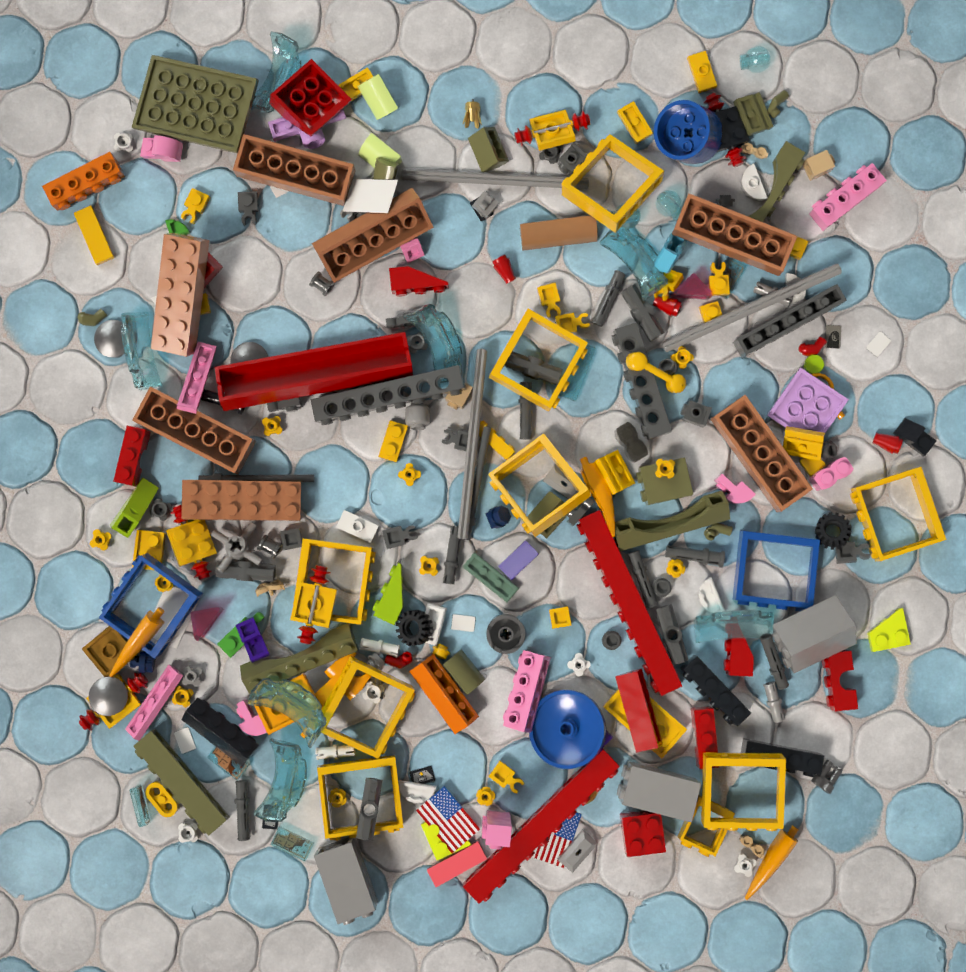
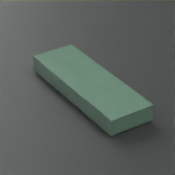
(490, 577)

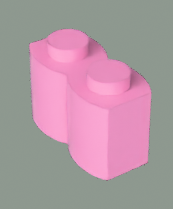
(833, 471)

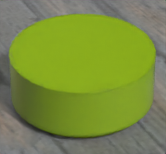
(813, 364)

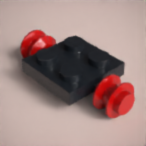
(732, 128)

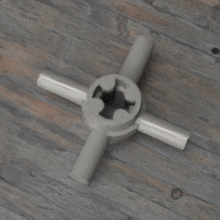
(237, 554)

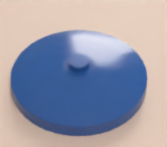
(568, 729)

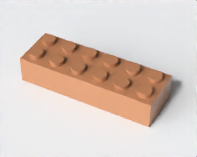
(294, 170)
(372, 235)
(734, 235)
(179, 294)
(194, 431)
(761, 454)
(241, 500)

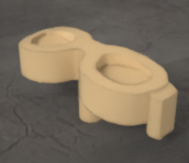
(759, 152)
(273, 585)
(757, 849)

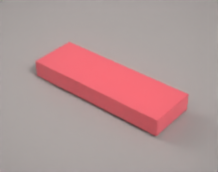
(456, 864)

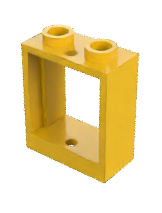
(719, 836)

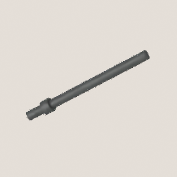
(478, 476)
(287, 478)

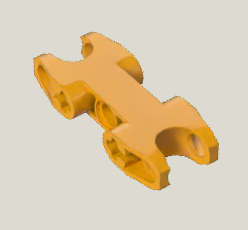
(334, 672)

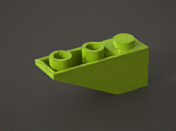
(134, 508)
(391, 603)

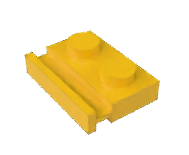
(803, 443)
(615, 472)
(150, 543)

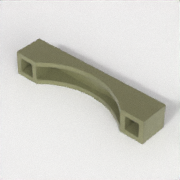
(784, 165)
(707, 511)
(334, 645)

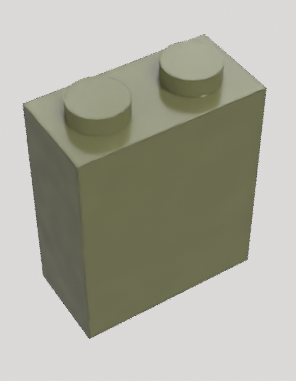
(664, 489)

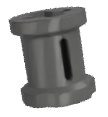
(321, 283)
(269, 546)

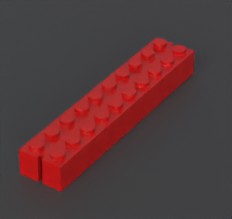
(313, 371)

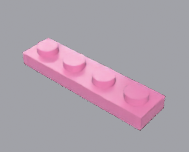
(196, 377)
(154, 702)

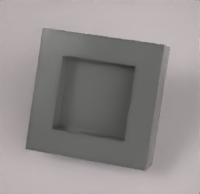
(291, 539)

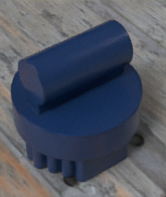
(498, 517)
(145, 662)

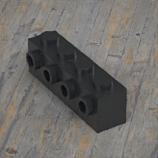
(715, 690)
(220, 731)
(796, 759)

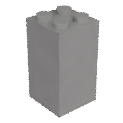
(814, 634)
(658, 791)
(346, 880)

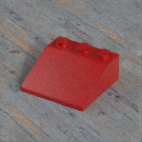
(309, 98)

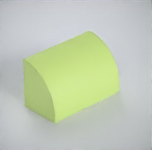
(377, 97)
(375, 148)

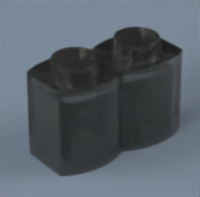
(628, 438)

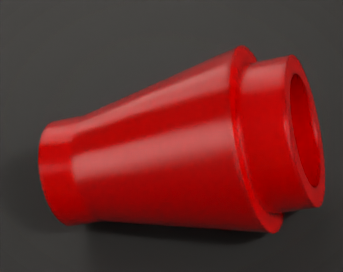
(504, 268)
(670, 306)
(888, 442)

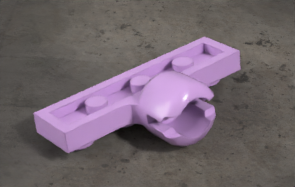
(283, 129)

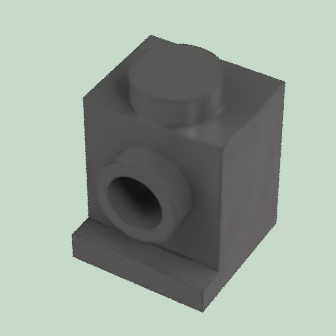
(576, 153)
(701, 419)

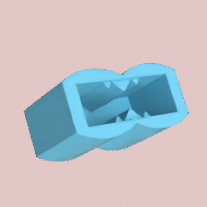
(670, 253)

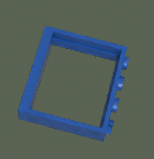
(744, 536)
(119, 593)

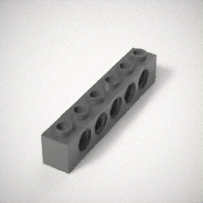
(789, 321)
(662, 426)

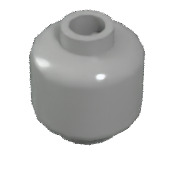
(417, 416)

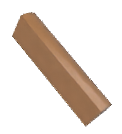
(558, 232)

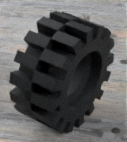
(839, 521)
(404, 627)

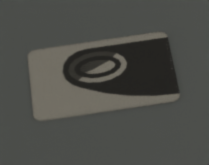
(833, 336)

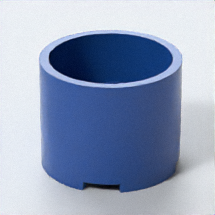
(674, 127)

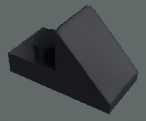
(914, 436)

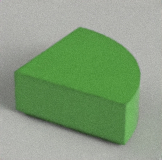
(176, 227)

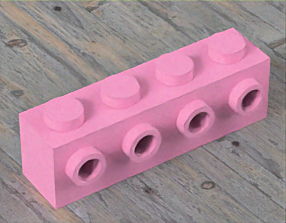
(847, 197)
(526, 691)
(497, 829)

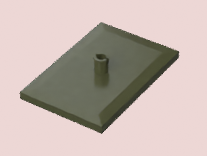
(195, 103)

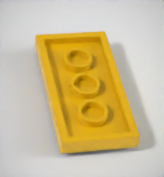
(669, 727)

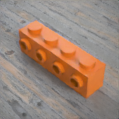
(83, 181)
(444, 694)

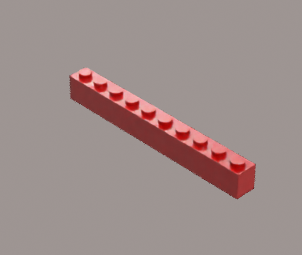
(629, 603)
(540, 825)

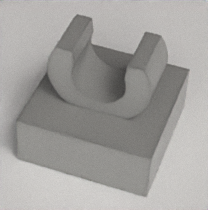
(485, 204)

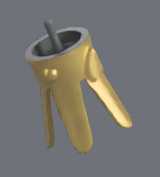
(472, 114)

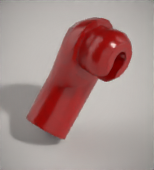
(812, 349)
(399, 662)

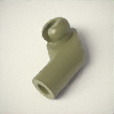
(776, 101)
(91, 320)
(715, 529)

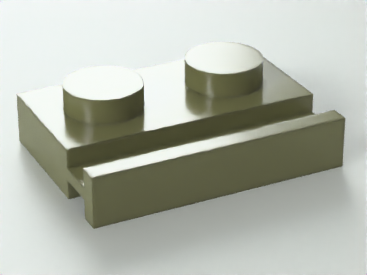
(753, 113)

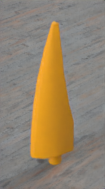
(600, 491)
(140, 637)
(774, 857)

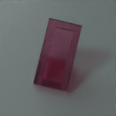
(692, 289)
(203, 620)

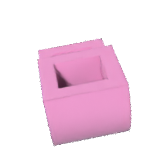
(162, 148)
(736, 493)
(252, 723)

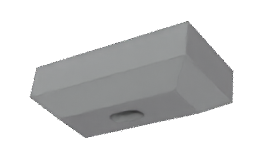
(554, 480)
(582, 841)

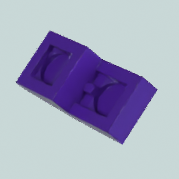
(252, 639)

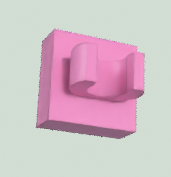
(412, 250)

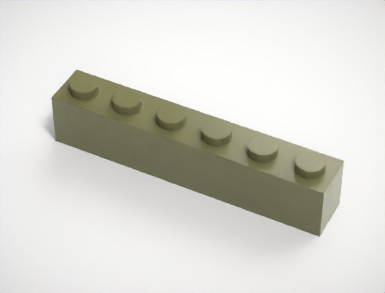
(181, 782)

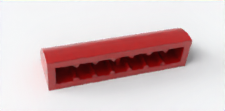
(639, 710)

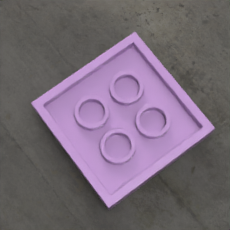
(807, 404)

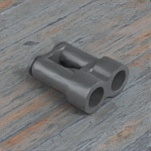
(824, 783)

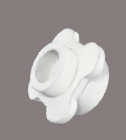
(123, 137)
(578, 659)
(378, 691)
(183, 836)
(742, 859)

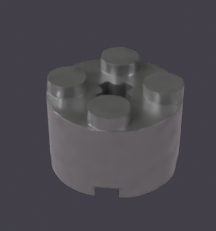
(514, 640)

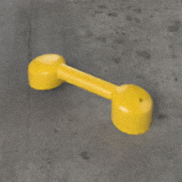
(638, 361)

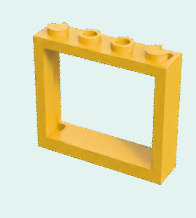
(612, 221)
(563, 383)
(518, 460)
(927, 506)
(367, 574)
(341, 687)
(743, 759)
(351, 831)

